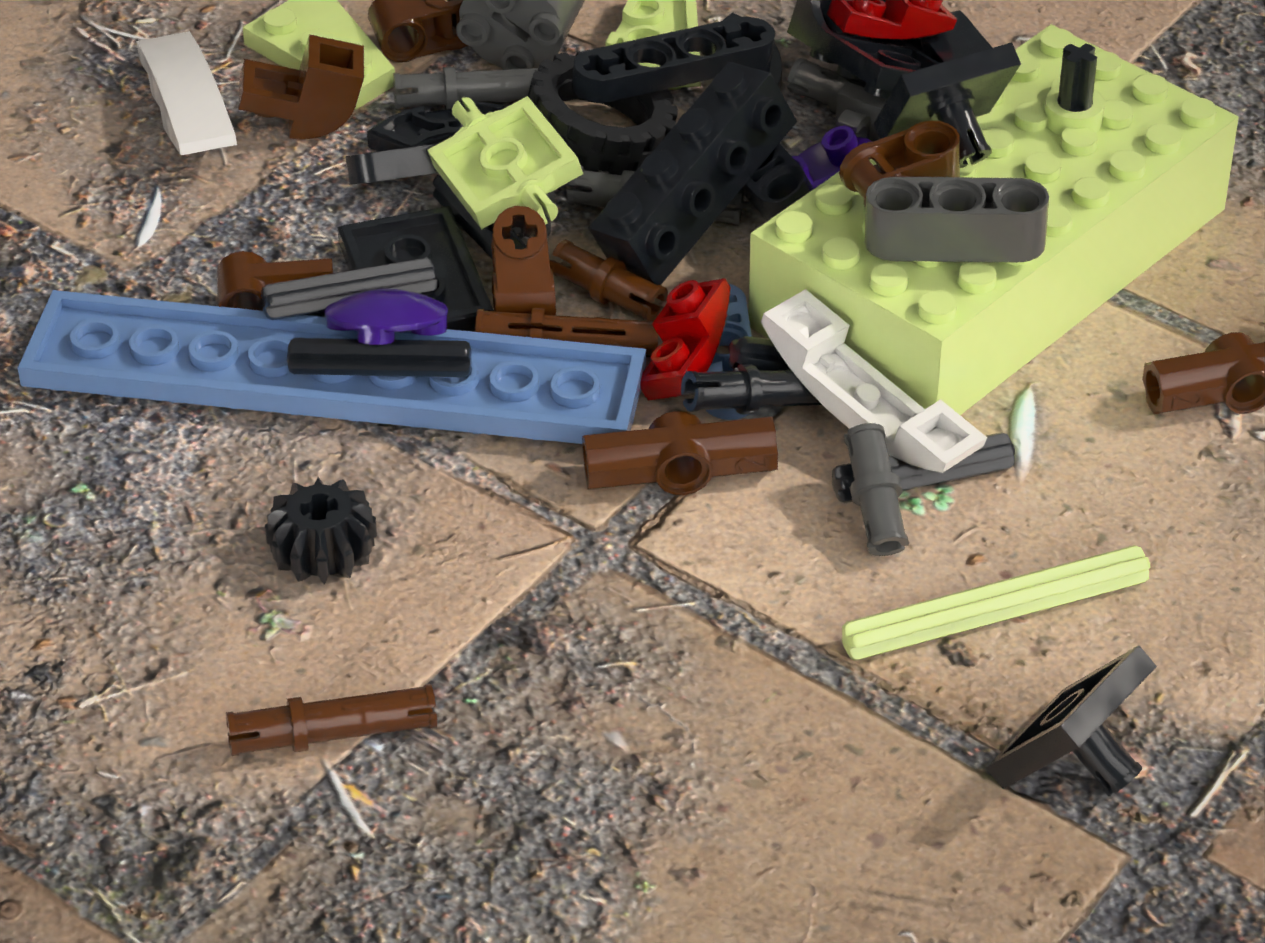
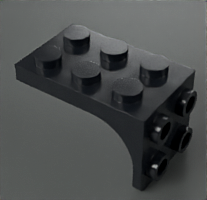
(858, 57)

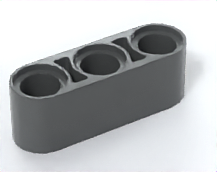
(956, 219)

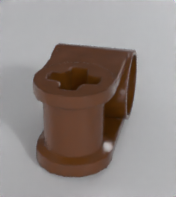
(415, 27)
(920, 151)
(522, 276)

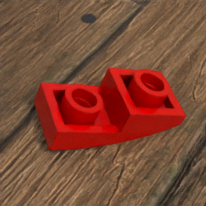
(891, 18)
(690, 335)

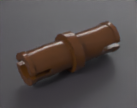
(608, 280)

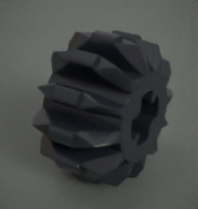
(321, 530)

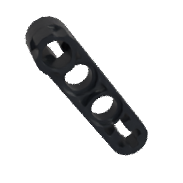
(613, 70)

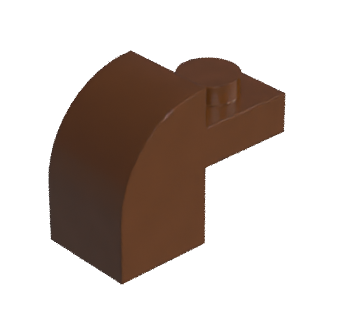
(313, 98)

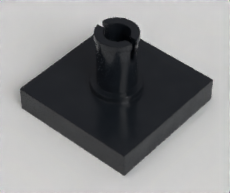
(954, 95)
(1076, 725)

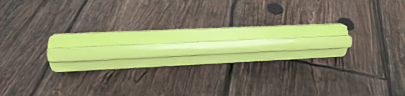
(994, 602)

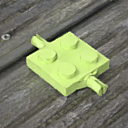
(504, 160)

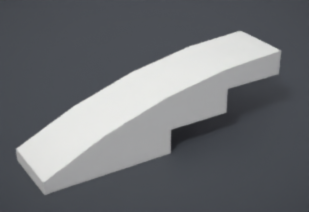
(186, 93)

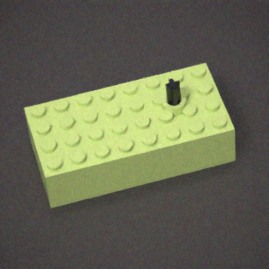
(1126, 180)

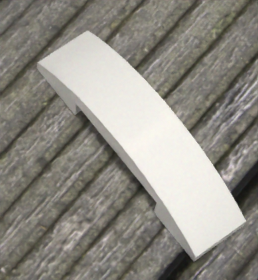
(856, 393)

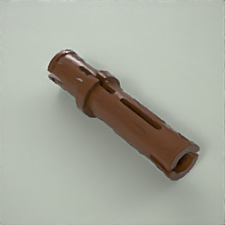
(570, 328)
(330, 719)

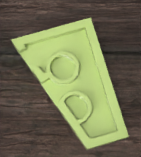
(284, 33)

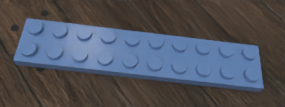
(241, 363)

